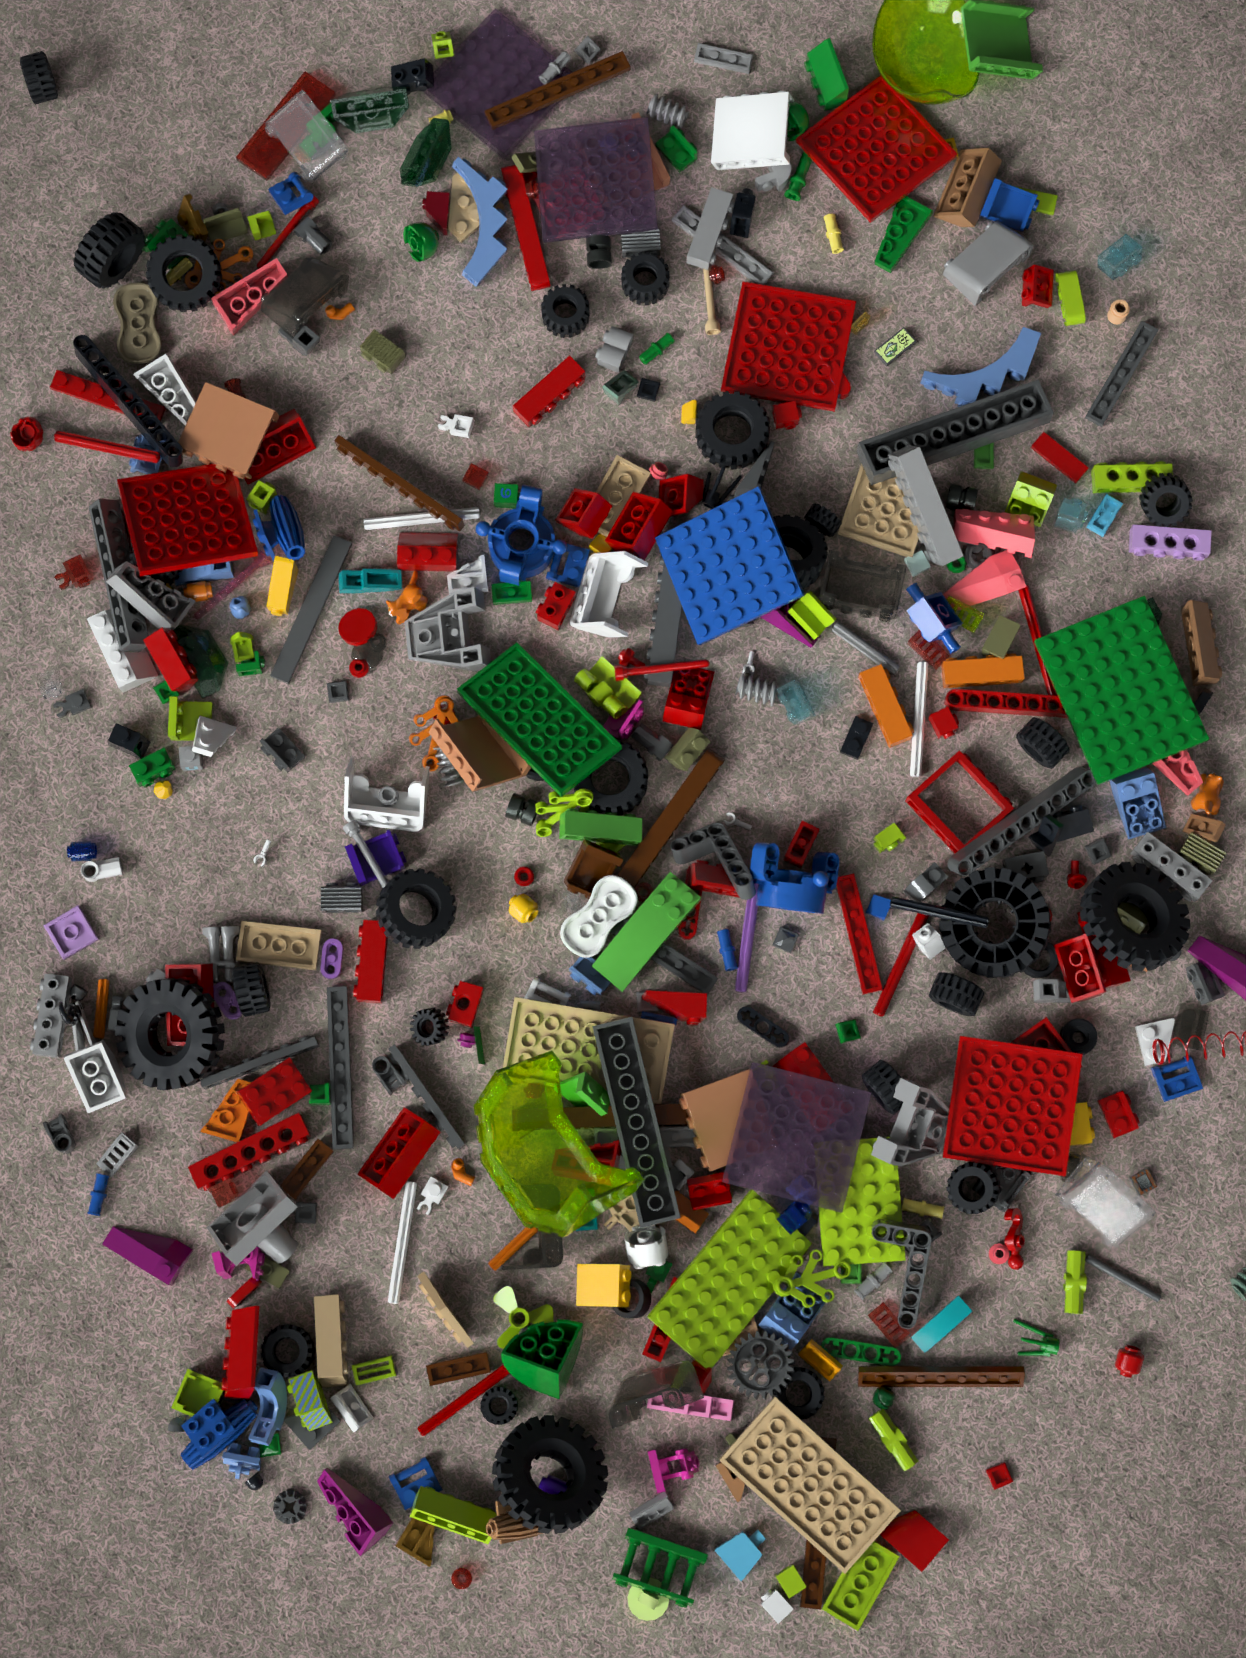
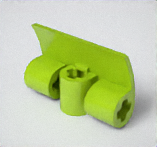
(605, 691)

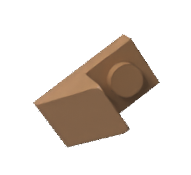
(1205, 827)
(735, 1484)

